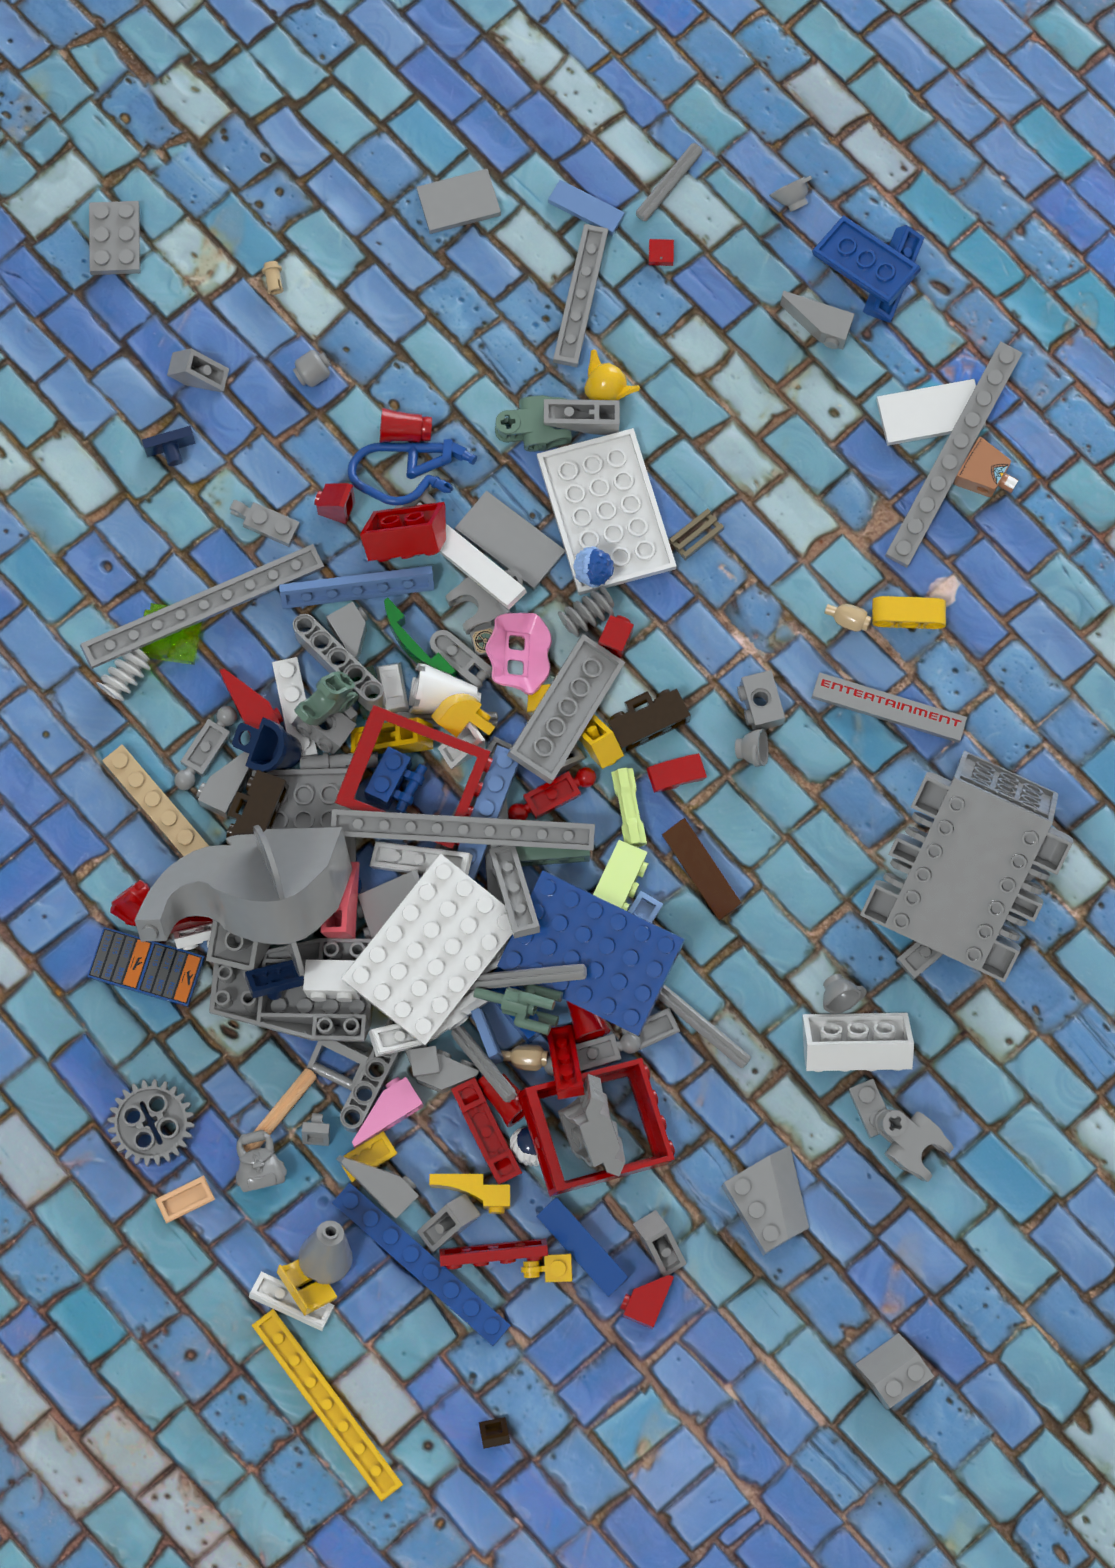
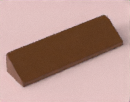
(701, 869)

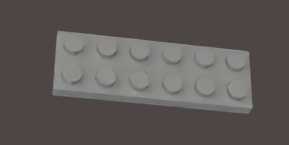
(566, 709)

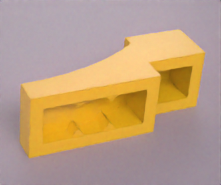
(493, 1197)

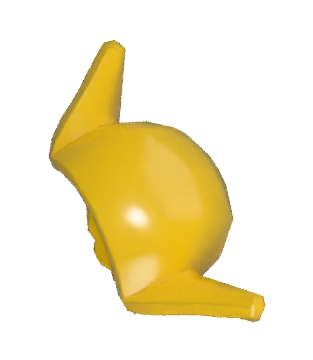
(606, 381)

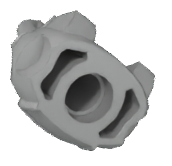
(258, 1166)

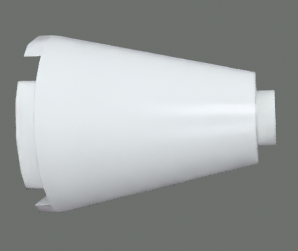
(434, 687)

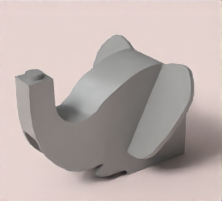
(258, 887)

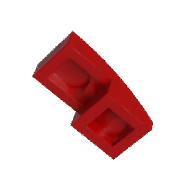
(676, 772)

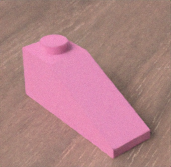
(391, 1108)

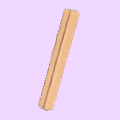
(284, 1106)

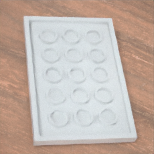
(607, 503)
(430, 949)

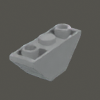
(451, 1072)

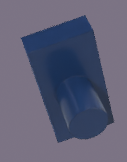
(169, 444)
(273, 980)

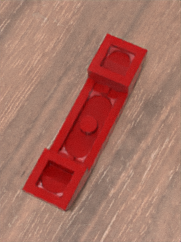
(486, 1131)

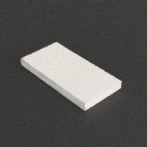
(923, 411)

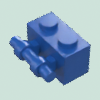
(389, 777)

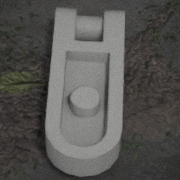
(460, 657)

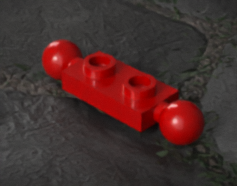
(553, 795)

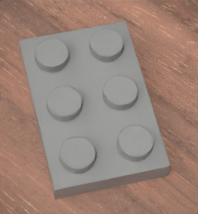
(114, 237)

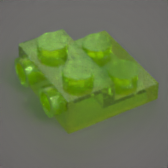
(178, 647)

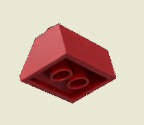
(405, 532)

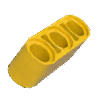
(909, 612)

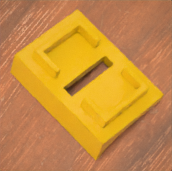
(310, 1297)

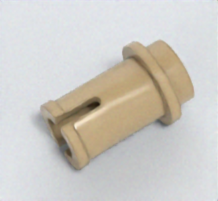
(273, 278)

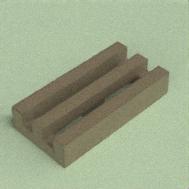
(712, 520)

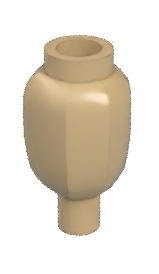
(849, 617)
(526, 1057)

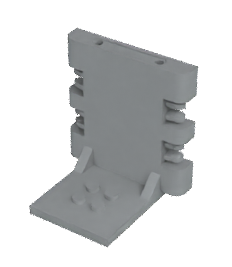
(971, 865)

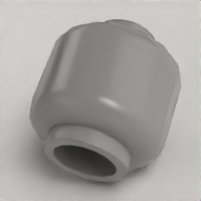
(312, 368)

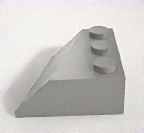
(769, 1200)

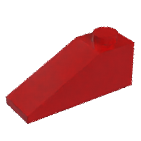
(249, 703)

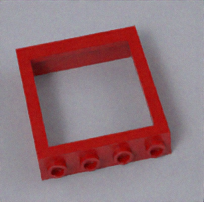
(367, 742)
(646, 1101)

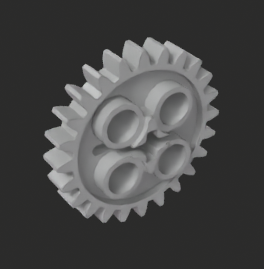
(129, 1134)

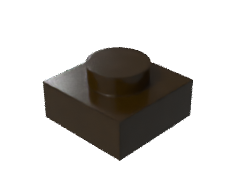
(494, 1432)

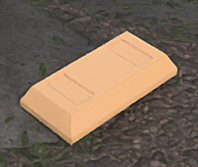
(185, 1199)

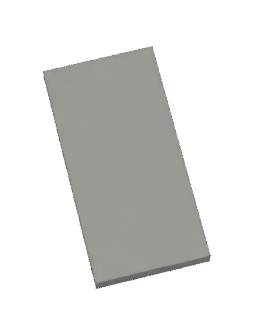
(510, 540)

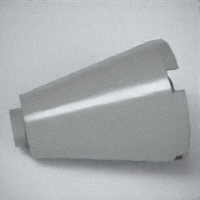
(326, 1254)

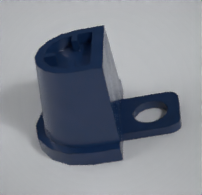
(269, 746)

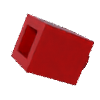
(616, 635)

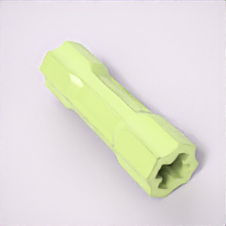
(625, 790)

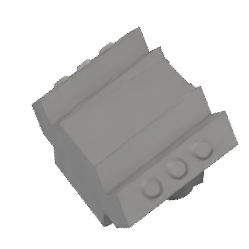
(591, 1129)

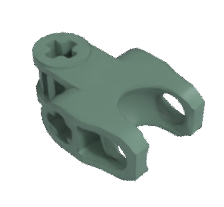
(528, 426)
(331, 697)

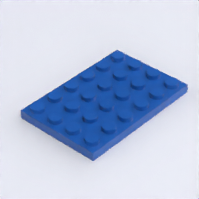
(622, 952)

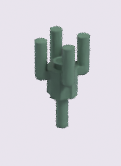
(525, 1003)

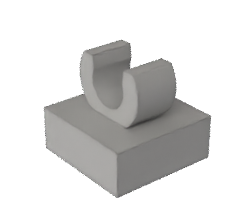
(316, 1132)

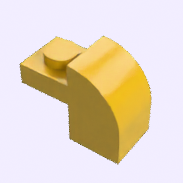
(458, 710)

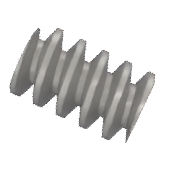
(587, 611)

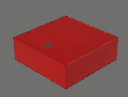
(661, 252)

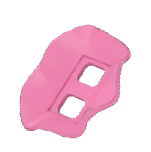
(534, 656)

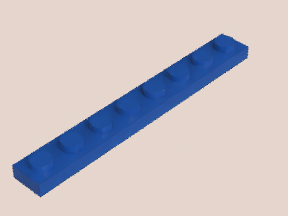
(421, 1264)

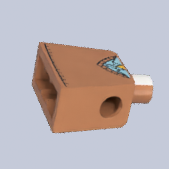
(985, 470)

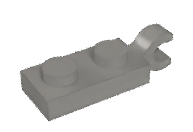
(266, 522)

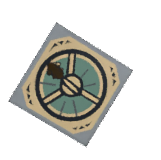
(479, 640)

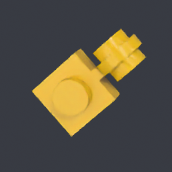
(556, 1268)

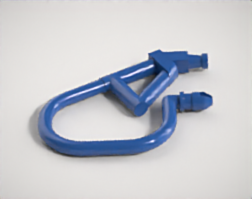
(448, 448)

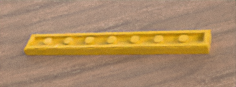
(327, 1405)

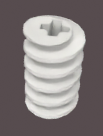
(124, 674)

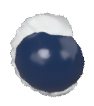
(523, 1147)

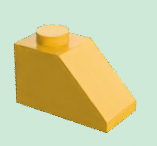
(600, 743)

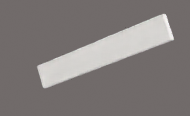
(481, 569)

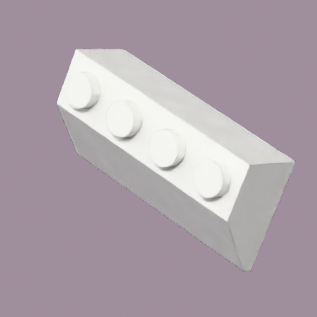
(857, 1042)

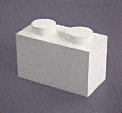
(324, 981)

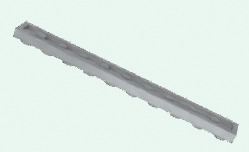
(953, 454)
(201, 606)
(464, 829)

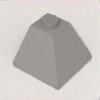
(234, 950)

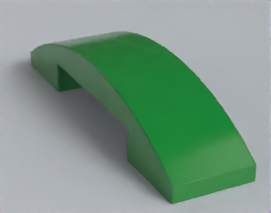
(396, 620)

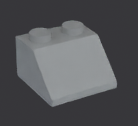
(894, 1371)

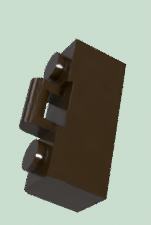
(650, 722)
(262, 806)

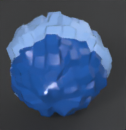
(593, 566)

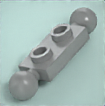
(205, 748)
(601, 1051)

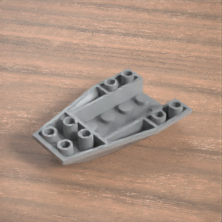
(295, 1012)

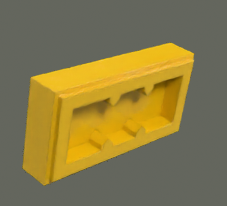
(373, 1152)

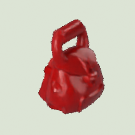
(129, 902)

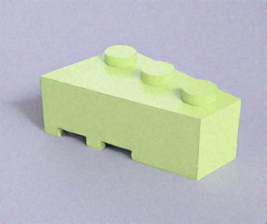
(620, 875)

